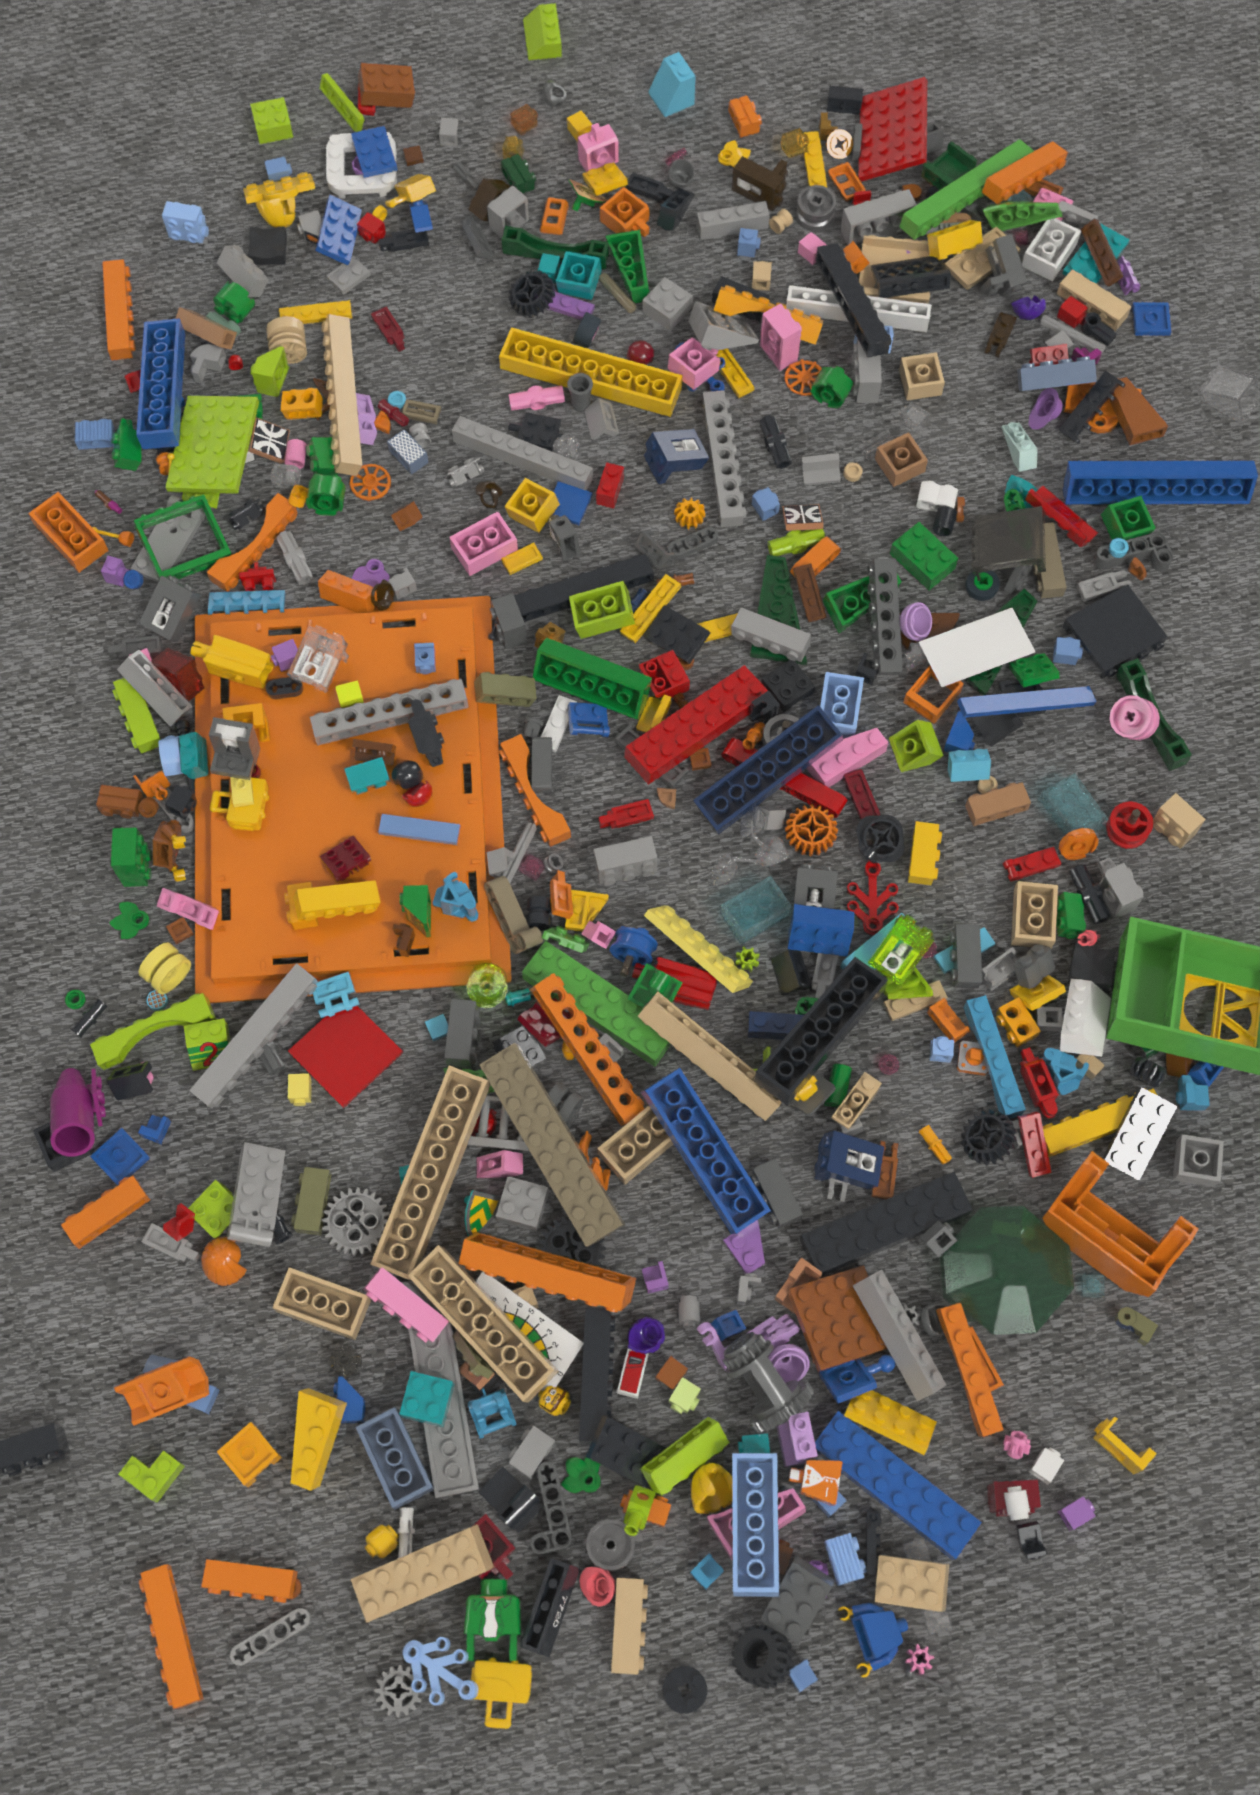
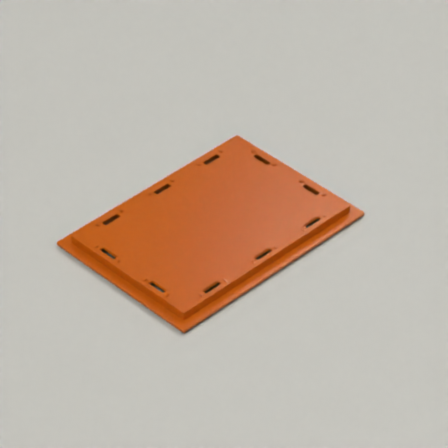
(315, 809)

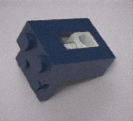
(674, 453)
(833, 1159)

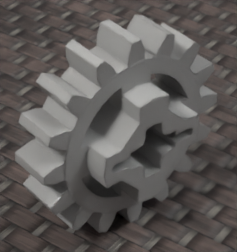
(398, 1702)

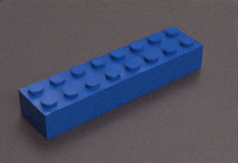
(161, 384)
(705, 1151)
(897, 1486)

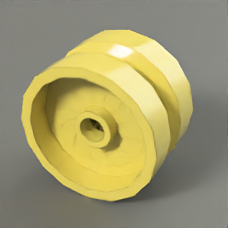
(164, 968)

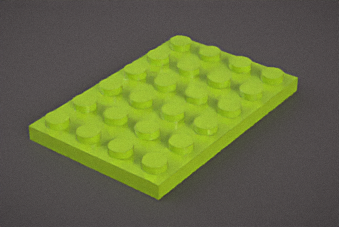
(212, 444)

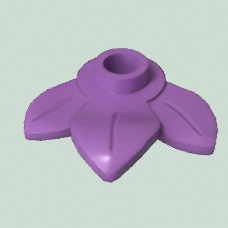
(371, 577)

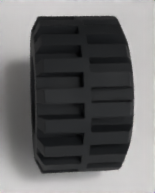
(776, 1664)

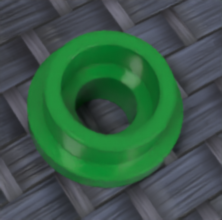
(71, 995)

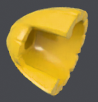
(277, 212)
(711, 1488)

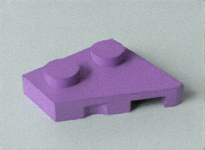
(747, 1247)

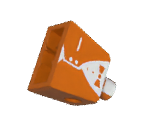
(819, 1480)

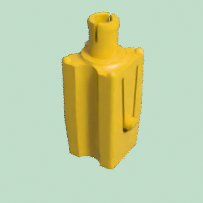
(234, 661)

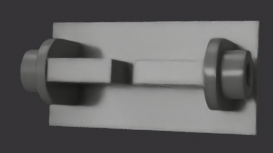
(470, 468)

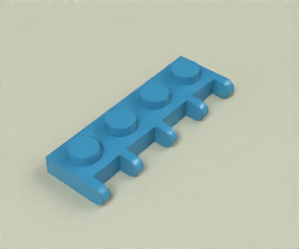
(246, 601)

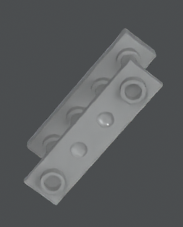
(502, 1140)

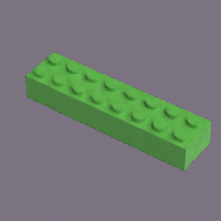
(601, 1002)

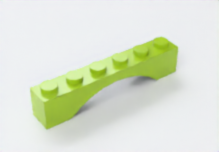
(114, 1048)

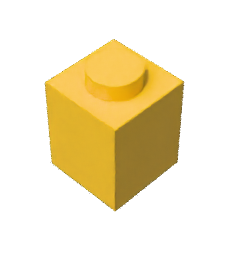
(578, 124)

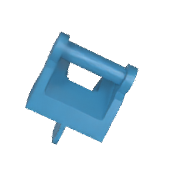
(456, 899)
(1063, 1070)
(488, 1405)

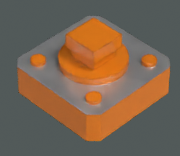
(971, 1059)

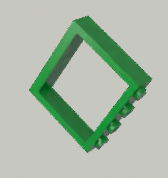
(175, 510)

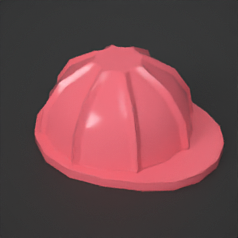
(597, 1585)

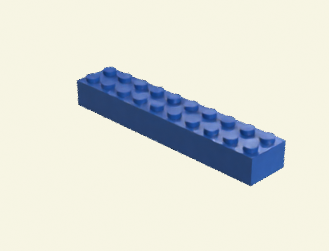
(1190, 482)

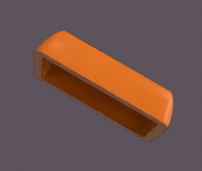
(853, 180)
(561, 214)

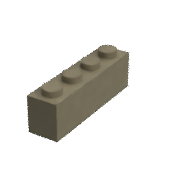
(1052, 581)

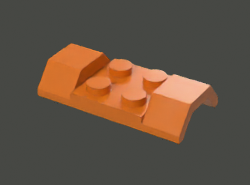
(165, 1389)

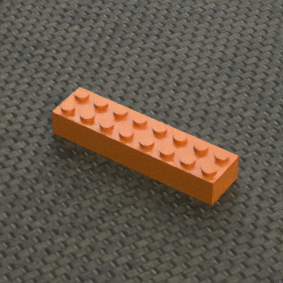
(547, 1271)

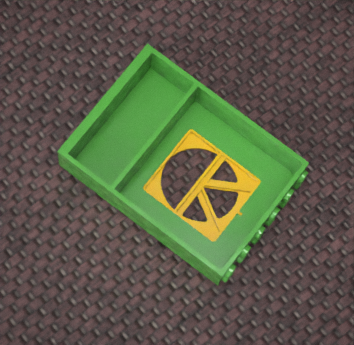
(1157, 972)

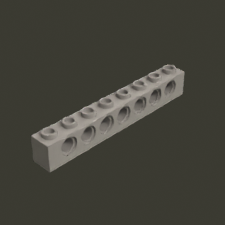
(728, 515)
(382, 719)

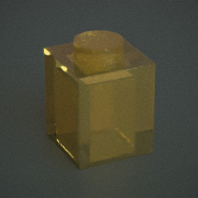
(794, 142)

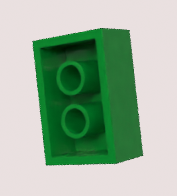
(924, 556)
(130, 857)

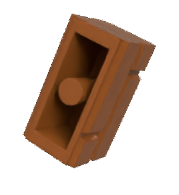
(119, 801)

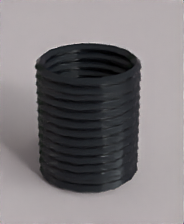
(944, 521)

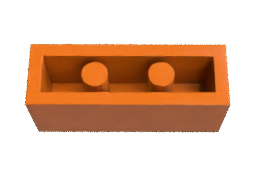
(346, 592)

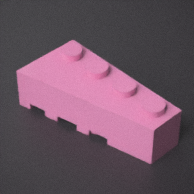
(406, 1305)
(789, 1509)

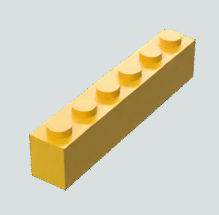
(1086, 1127)

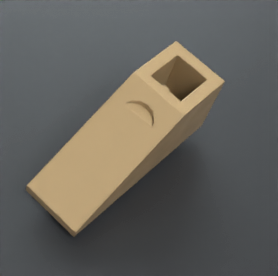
(857, 1100)

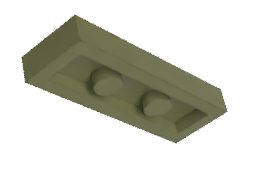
(477, 1364)

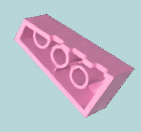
(848, 756)

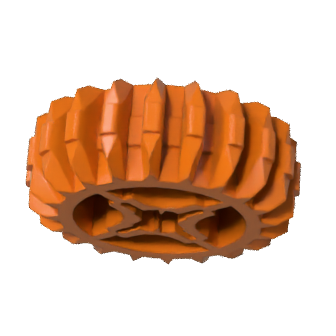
(793, 830)

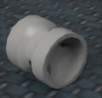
(419, 434)

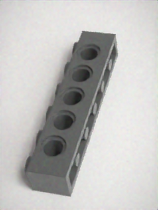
(888, 570)

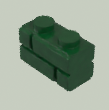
(517, 173)

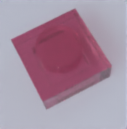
(677, 155)
(532, 867)

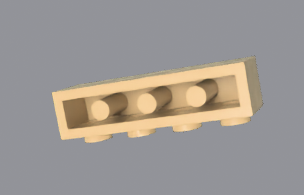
(1109, 307)
(627, 1626)

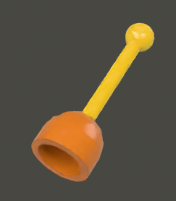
(125, 538)

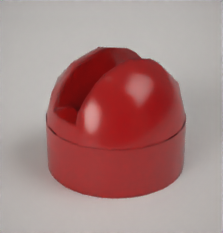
(235, 362)

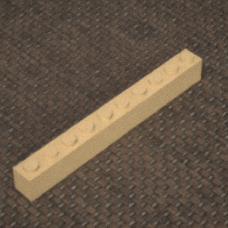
(342, 395)

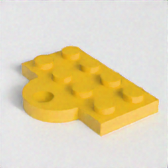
(283, 189)

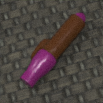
(110, 504)

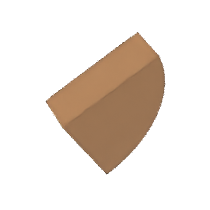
(667, 796)

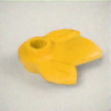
(731, 154)

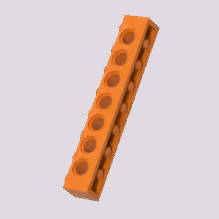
(587, 1061)

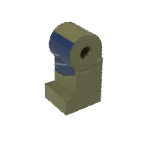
(1137, 1323)

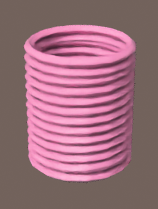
(295, 452)

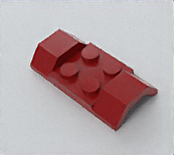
(1067, 519)

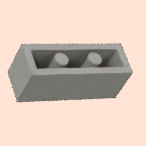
(242, 270)

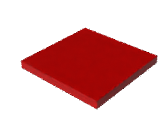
(345, 1053)

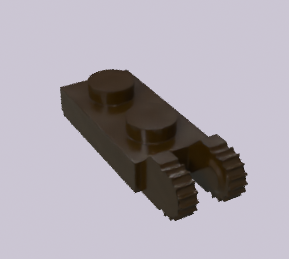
(1001, 333)

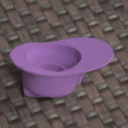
(1046, 409)

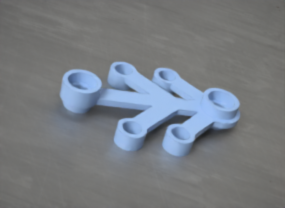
(436, 1669)

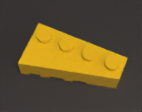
(315, 1434)

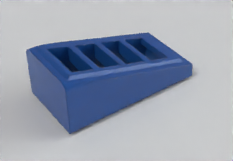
(1201, 1077)

